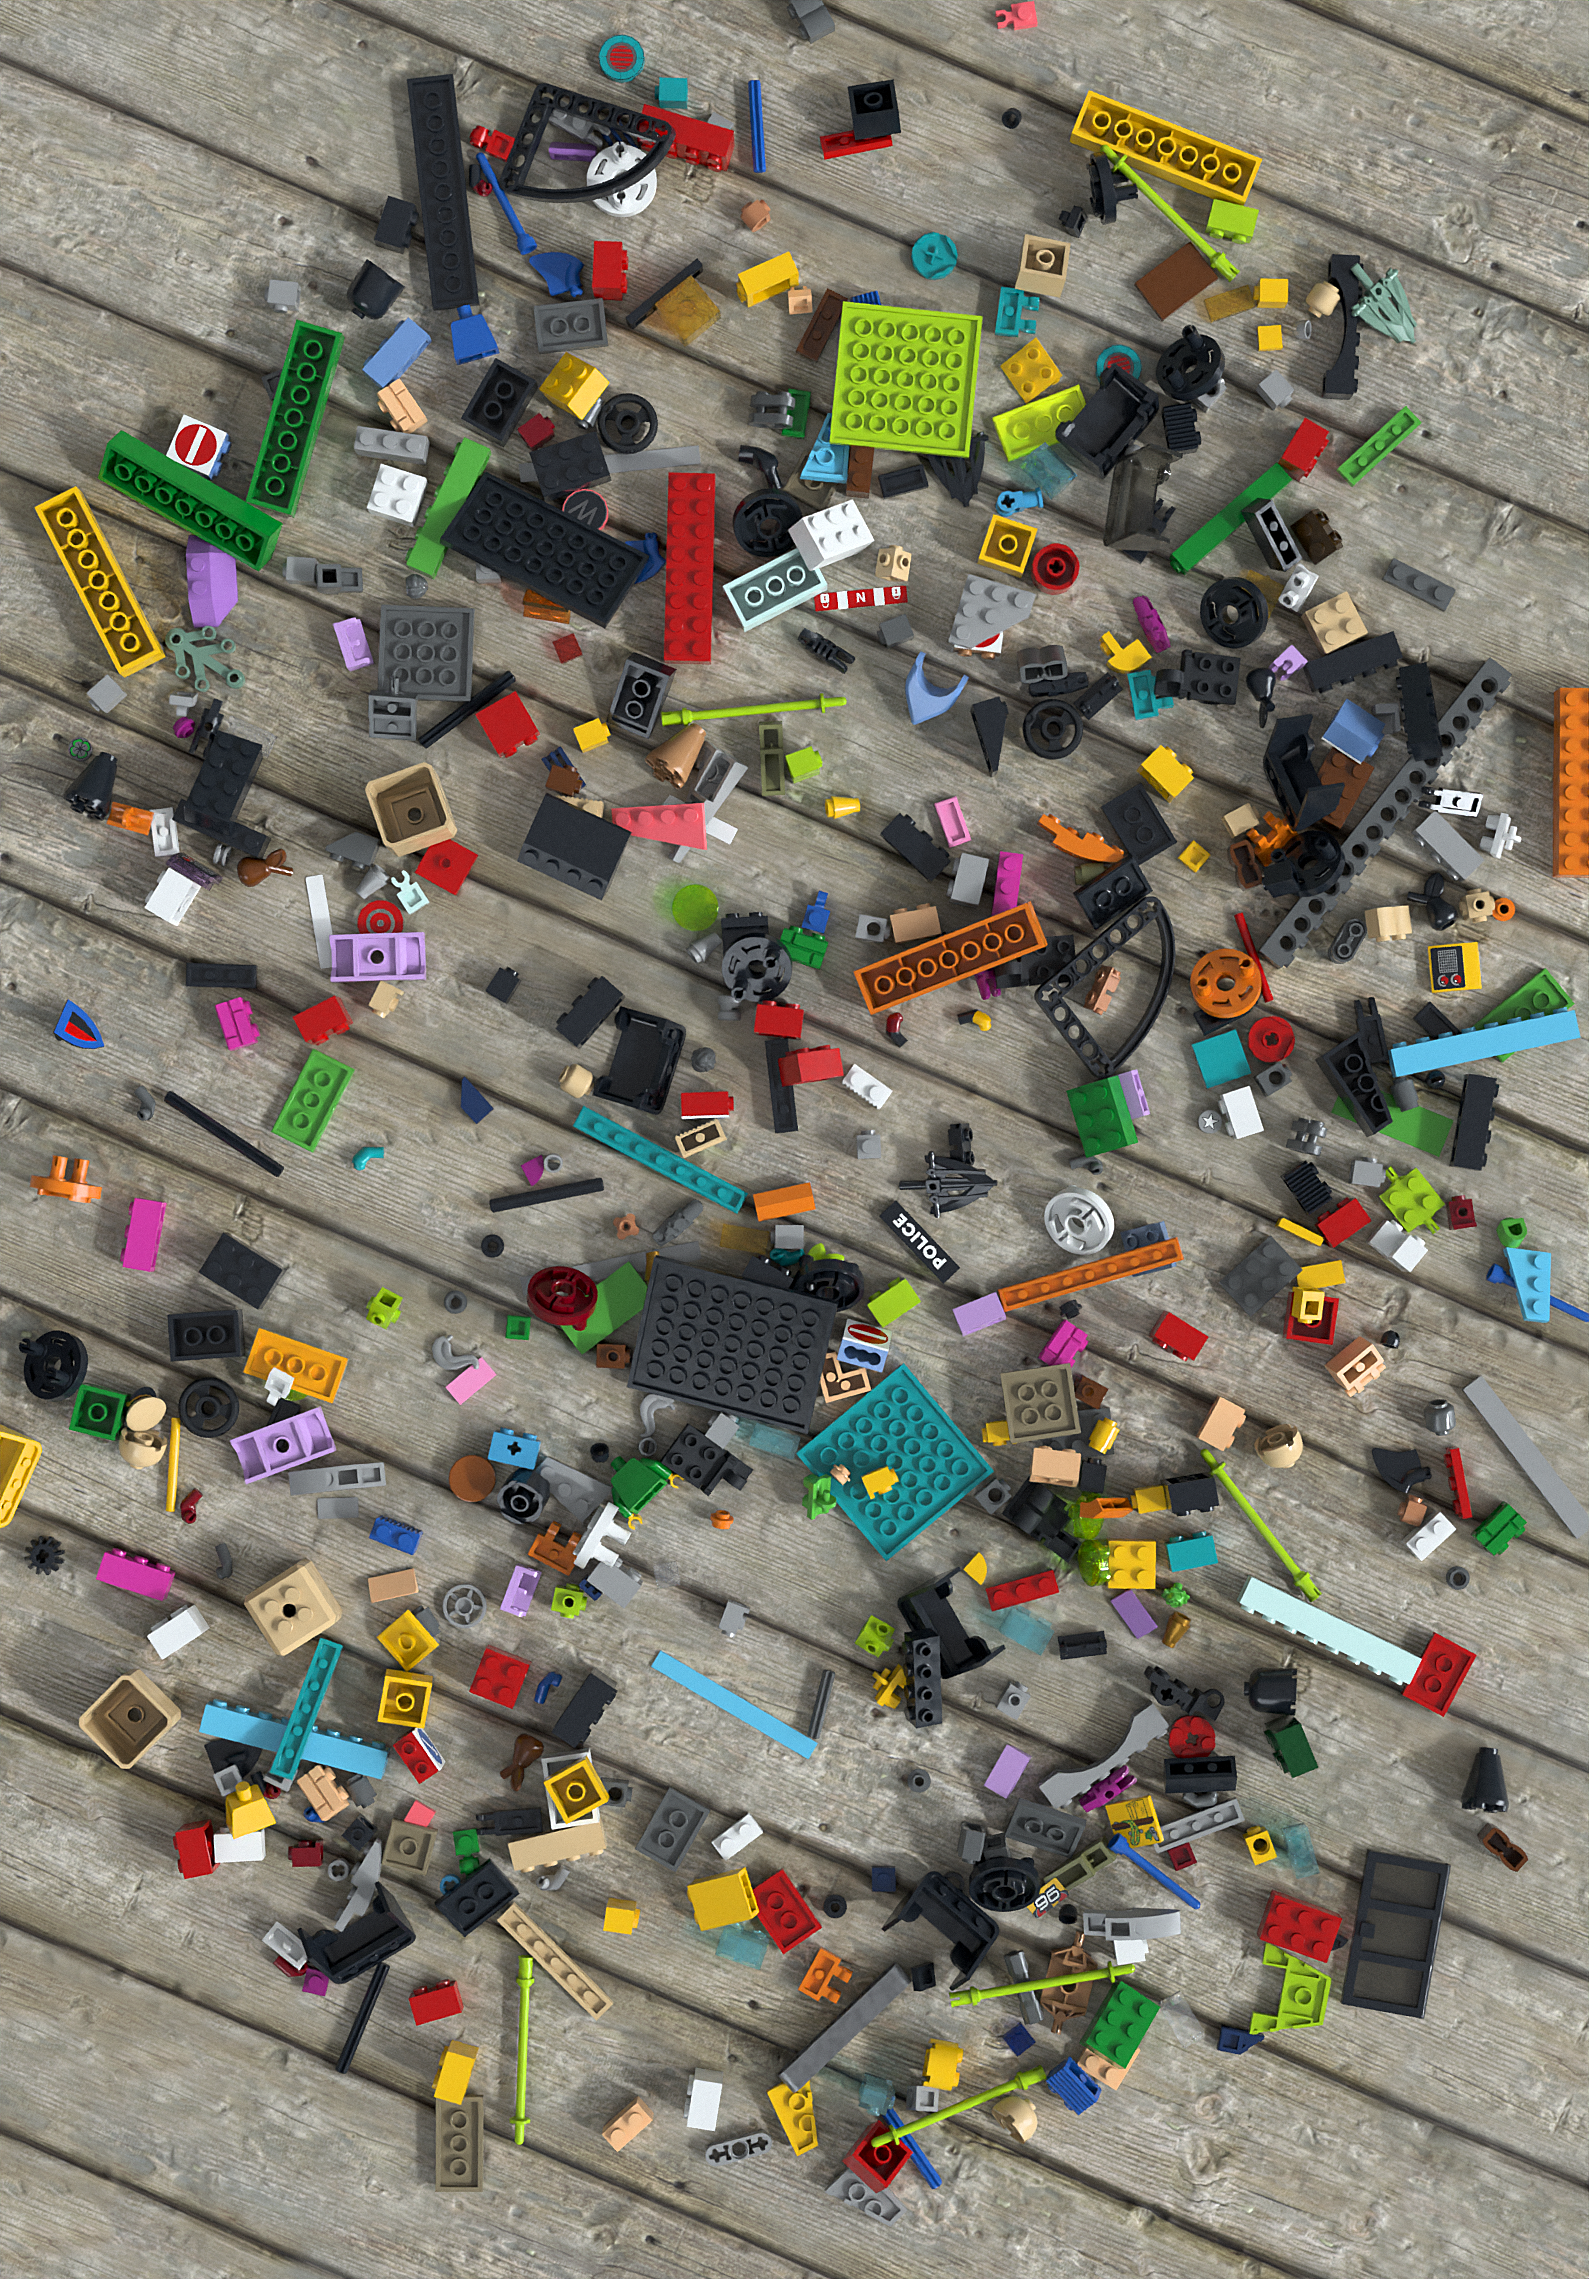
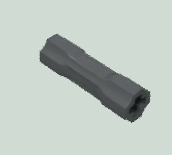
(1018, 1970)

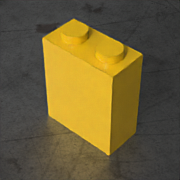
(722, 1899)

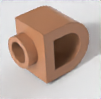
(755, 214)
(1412, 1510)

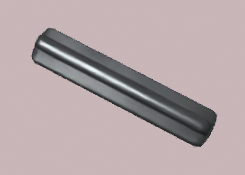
(821, 1704)

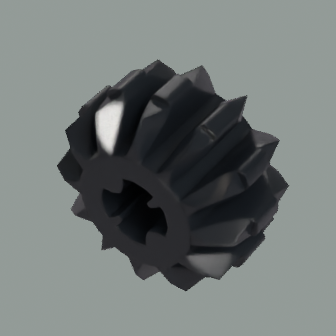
(38, 1548)

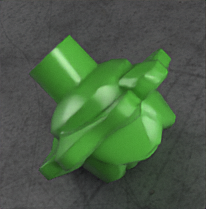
(1175, 1596)

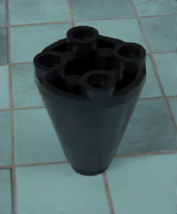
(94, 787)
(1486, 1783)

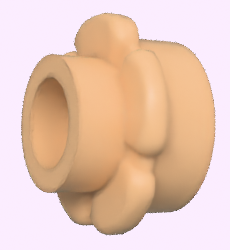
(840, 1473)

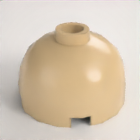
(142, 1447)
(1280, 1447)
(1017, 2117)

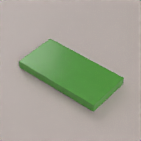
(1535, 996)
(312, 1100)
(618, 1301)

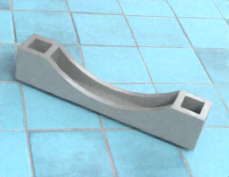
(1065, 1784)

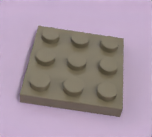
(1040, 1403)

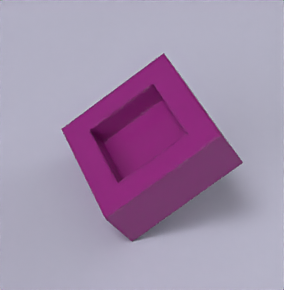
(315, 1982)

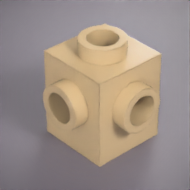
(893, 564)
(1468, 906)

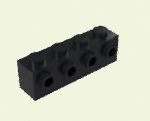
(922, 1678)

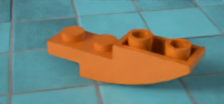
(1089, 848)

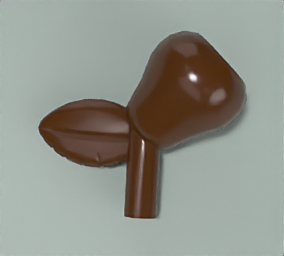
(253, 870)
(526, 1751)

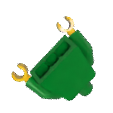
(638, 1484)

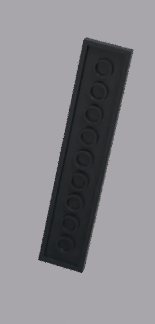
(443, 192)

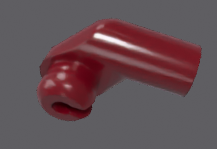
(188, 1508)
(288, 1969)

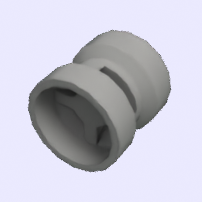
(729, 1008)

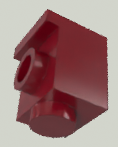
(1454, 1219)
(306, 1853)

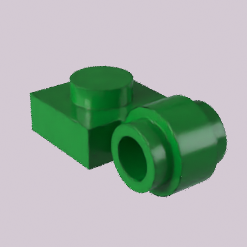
(466, 1843)

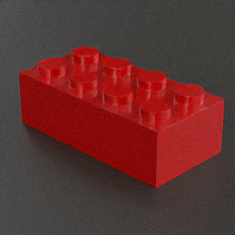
(694, 139)

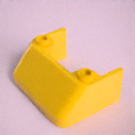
(17, 1462)

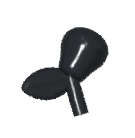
(1261, 685)
(1439, 912)

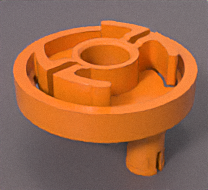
(1242, 972)
(74, 1189)

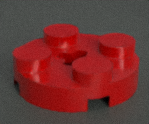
(1283, 1034)
(1196, 1725)

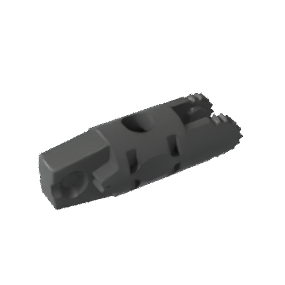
(677, 1222)

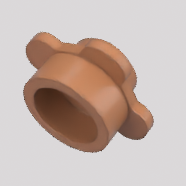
(630, 1221)

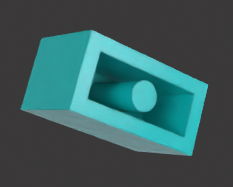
(1190, 1551)

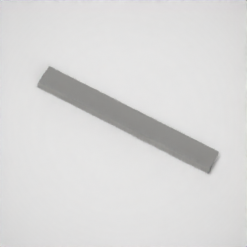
(1527, 1456)

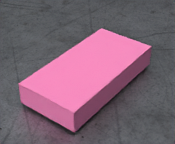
(952, 822)
(471, 1381)

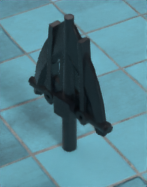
(962, 484)
(973, 1181)

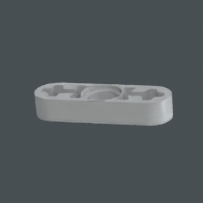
(720, 2146)

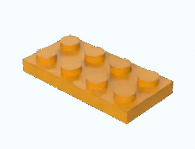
(313, 1369)

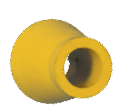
(841, 806)

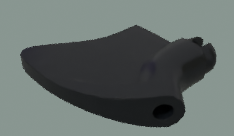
(1400, 1468)

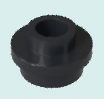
(485, 1246)
(1070, 1309)
(835, 1898)

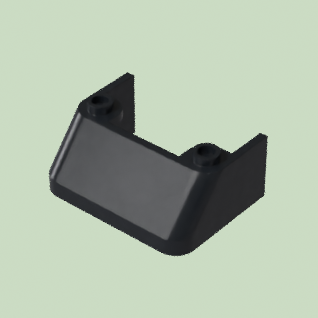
(1294, 777)
(929, 1608)
(954, 1917)
(362, 1943)

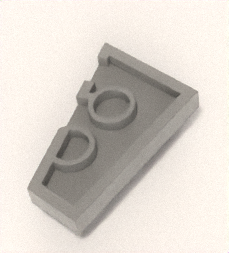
(853, 2191)

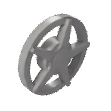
(464, 1606)

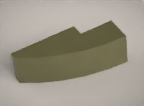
(772, 758)
(1083, 1864)

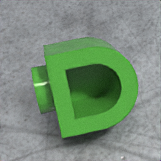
(1511, 1232)

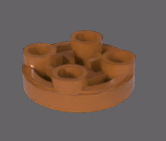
(472, 1478)

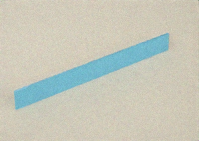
(734, 1704)

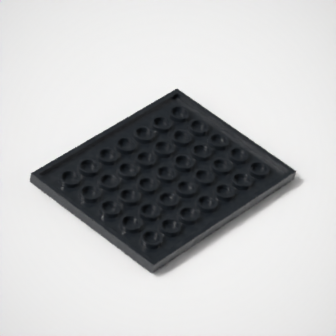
(732, 1344)

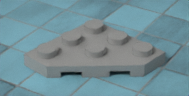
(987, 611)

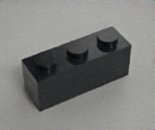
(1271, 534)
(916, 847)
(1199, 1774)

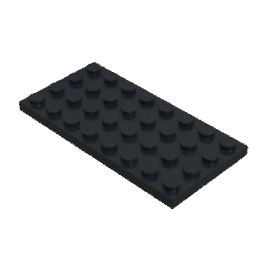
(544, 549)

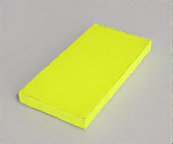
(1036, 422)

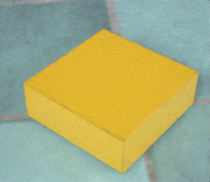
(1269, 338)
(1194, 856)

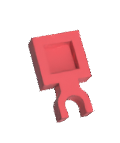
(1021, 16)

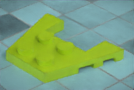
(1301, 1997)

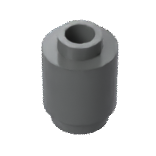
(591, 416)
(1404, 1094)
(427, 1620)
(360, 1790)

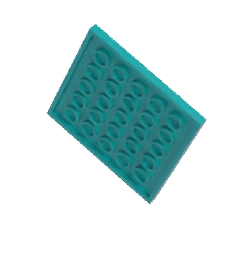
(906, 1431)

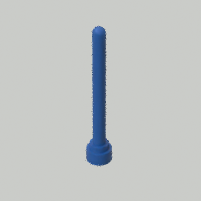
(524, 242)
(1498, 1275)
(1119, 1845)

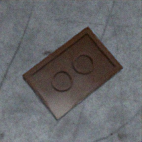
(1176, 281)

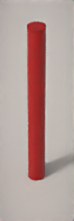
(1251, 951)

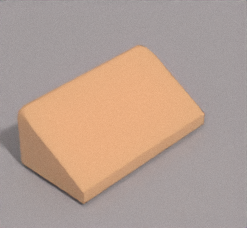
(393, 1585)

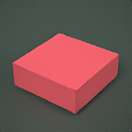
(420, 1814)

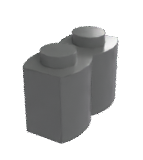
(813, 18)
(1042, 663)
(971, 1842)

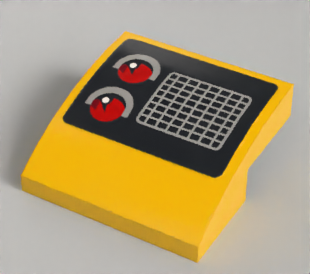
(1454, 967)

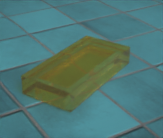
(1229, 303)
(744, 1239)

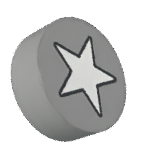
(1209, 1121)

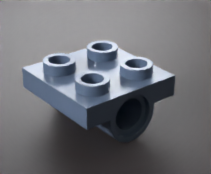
(1145, 1236)

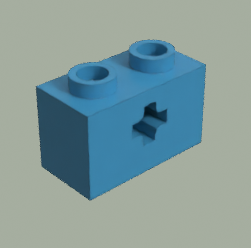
(501, 1452)

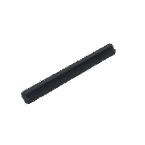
(467, 709)
(546, 1195)
(362, 2018)

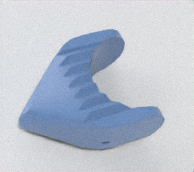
(924, 698)

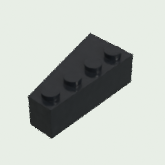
(1420, 712)
(1356, 1083)

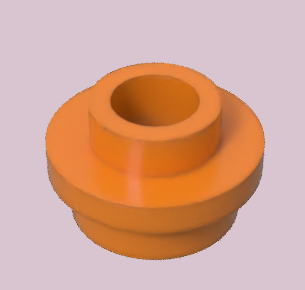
(1510, 909)
(721, 1519)

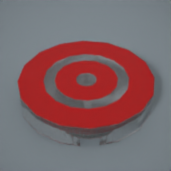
(380, 917)

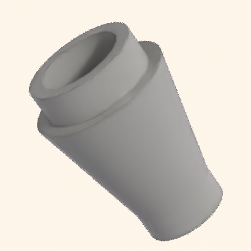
(372, 881)
(703, 947)

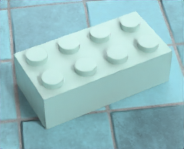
(773, 589)

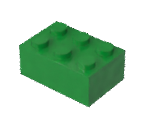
(1102, 1116)
(1119, 2025)

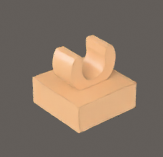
(800, 301)

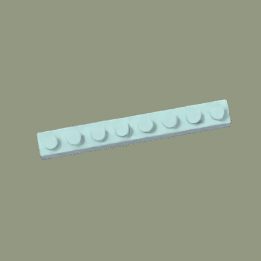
(1328, 1629)

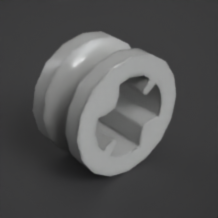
(222, 854)
(340, 1876)

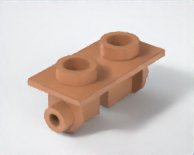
(1105, 979)

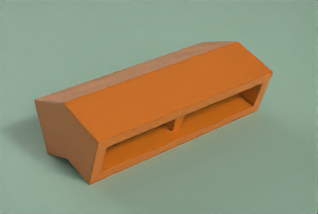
(784, 1201)
(1105, 1508)

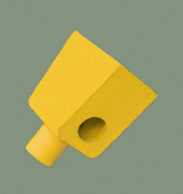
(247, 1810)

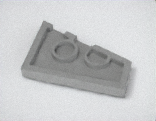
(572, 1488)

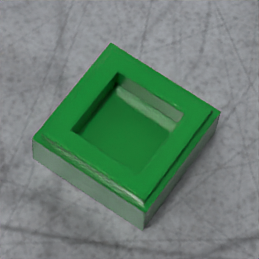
(518, 1327)

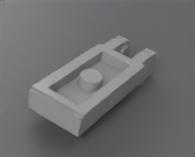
(577, 127)

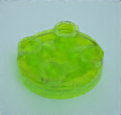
(695, 907)
(1085, 1527)
(1094, 1562)

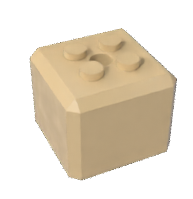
(399, 794)
(313, 1603)
(113, 1729)

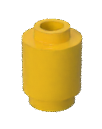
(1103, 1435)

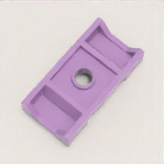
(402, 959)
(307, 1440)

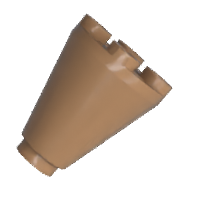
(677, 755)

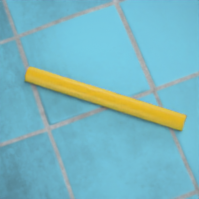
(173, 1464)

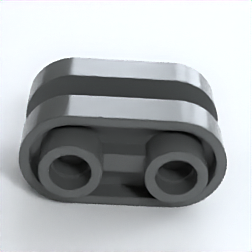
(764, 401)
(1347, 941)
(1307, 1127)

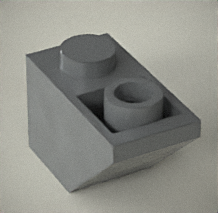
(355, 847)

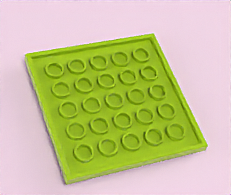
(905, 379)

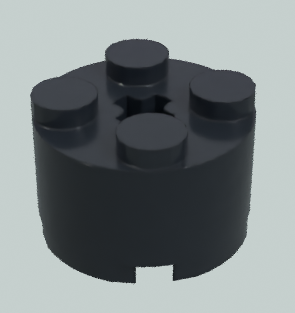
(523, 1496)

